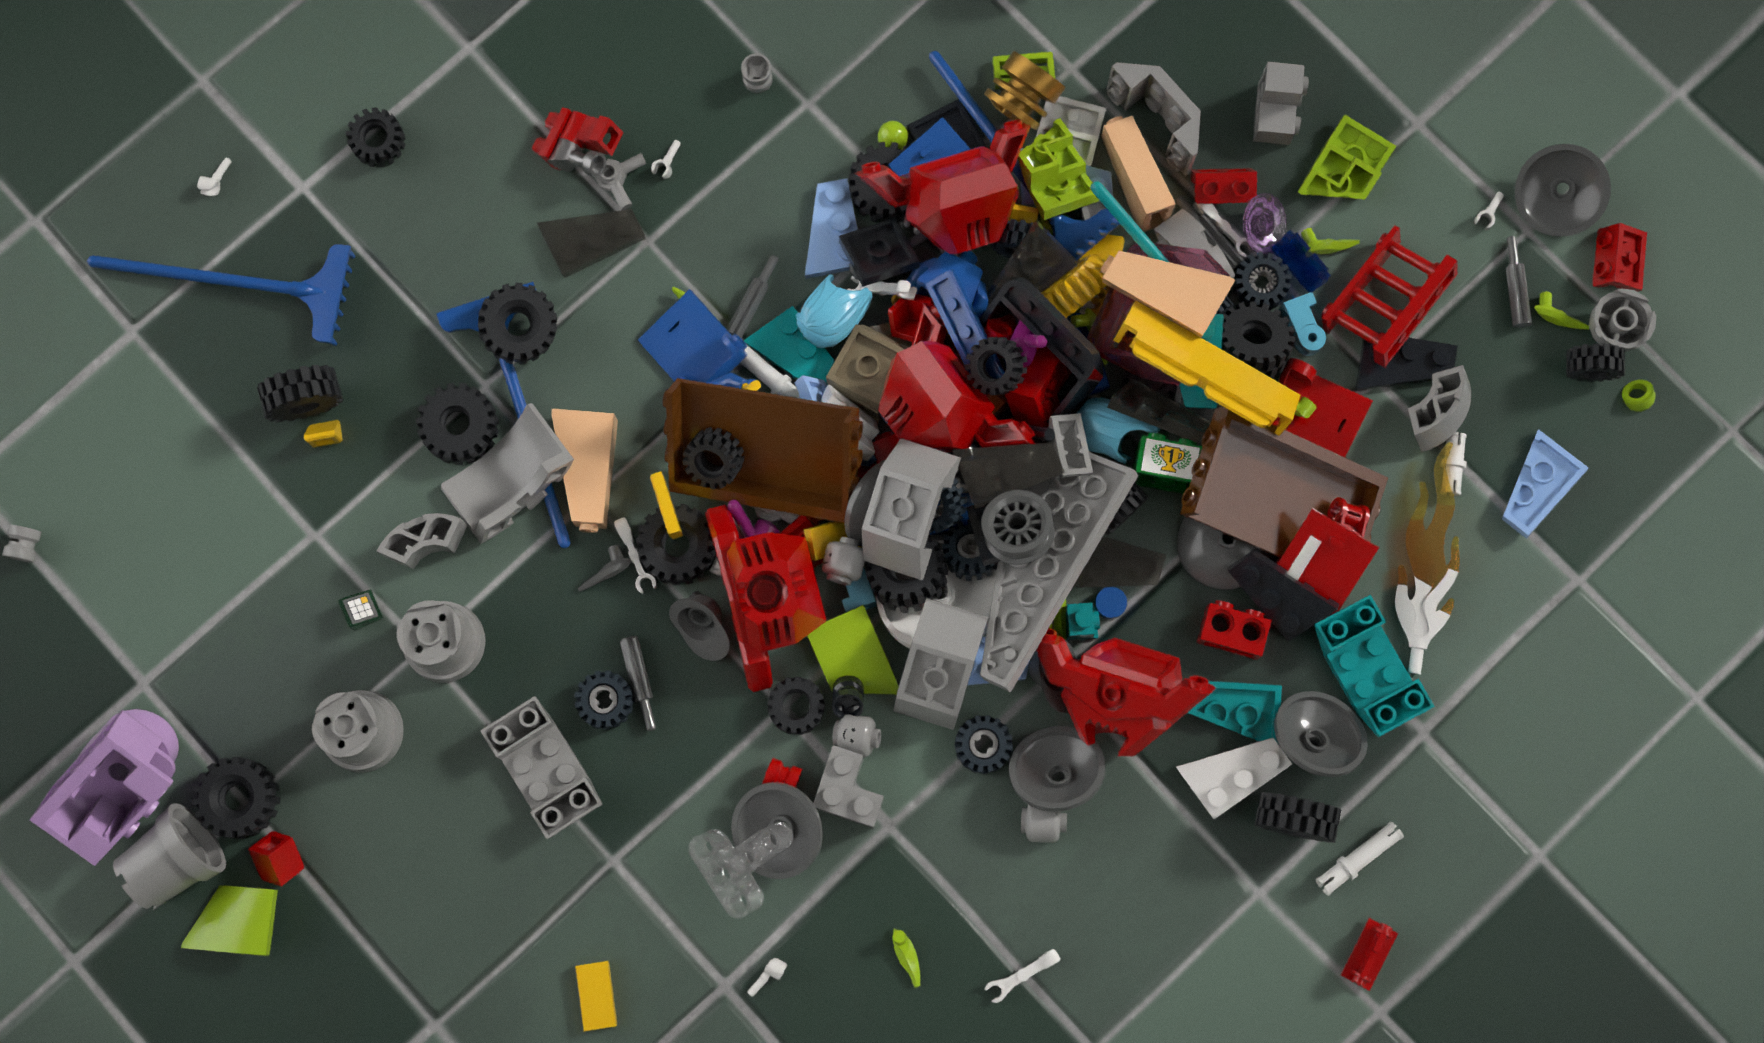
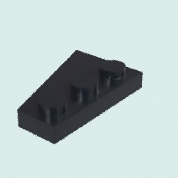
(1412, 363)
(1279, 596)

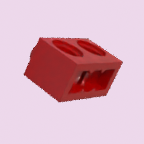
(1233, 639)

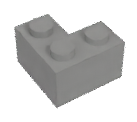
(1276, 102)
(838, 791)

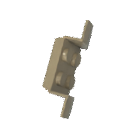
(864, 365)

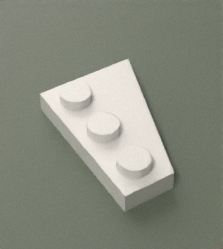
(1234, 774)

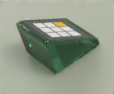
(360, 609)

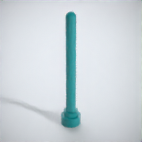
(1126, 221)

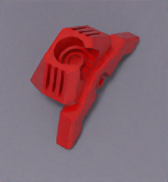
(960, 197)
(934, 402)
(768, 591)
(1120, 689)

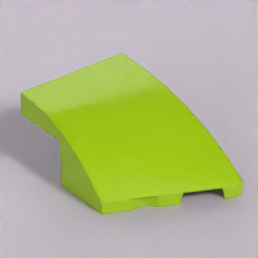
(1348, 162)
(1056, 173)
(852, 648)
(235, 922)

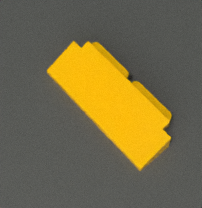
(1209, 367)

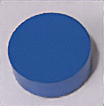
(1111, 602)

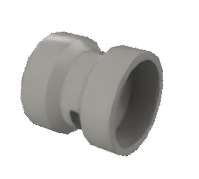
(757, 67)
(21, 543)

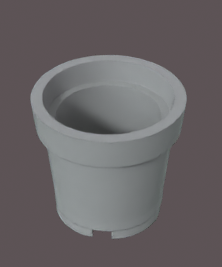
(423, 628)
(361, 750)
(169, 858)

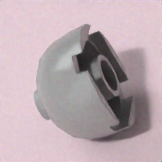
(1622, 319)

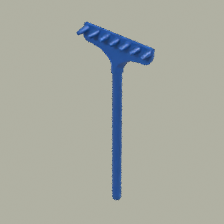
(1073, 235)
(320, 292)
(466, 317)

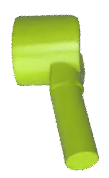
(1305, 408)

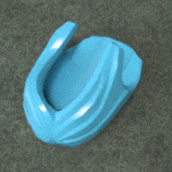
(832, 313)
(1107, 428)

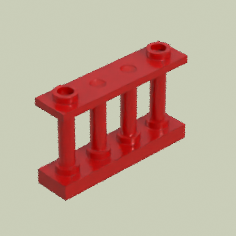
(1402, 321)

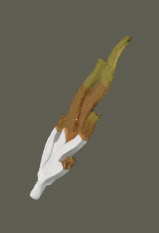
(1428, 563)

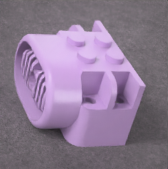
(111, 784)

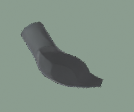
(610, 570)

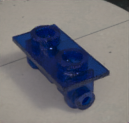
(1308, 271)

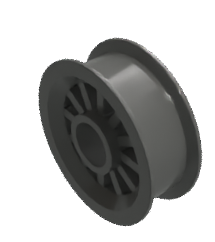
(1019, 508)

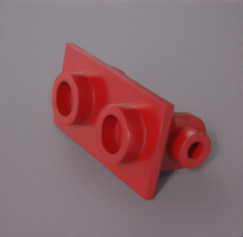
(1369, 954)

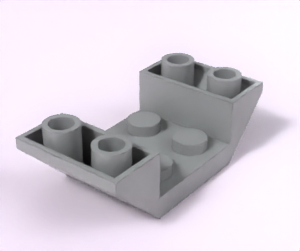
(1162, 95)
(905, 507)
(939, 664)
(542, 766)

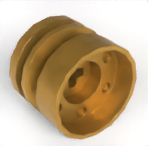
(1024, 90)

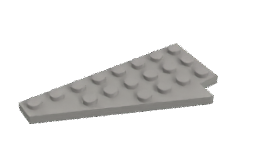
(1032, 593)

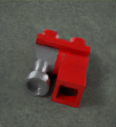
(572, 133)

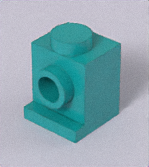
(1082, 621)

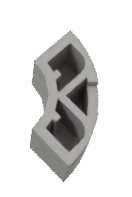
(1186, 231)
(1442, 409)
(422, 536)

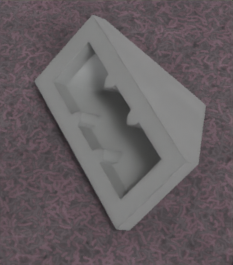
(1071, 444)

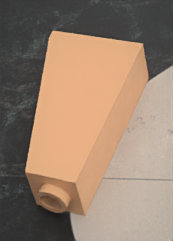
(1137, 173)
(1173, 290)
(591, 442)

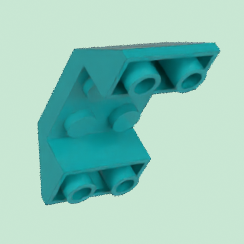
(1370, 667)

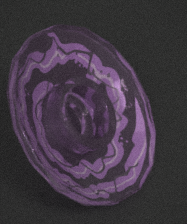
(1264, 222)

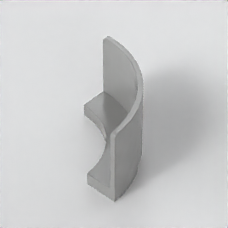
(509, 476)

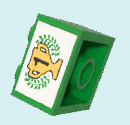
(1165, 463)

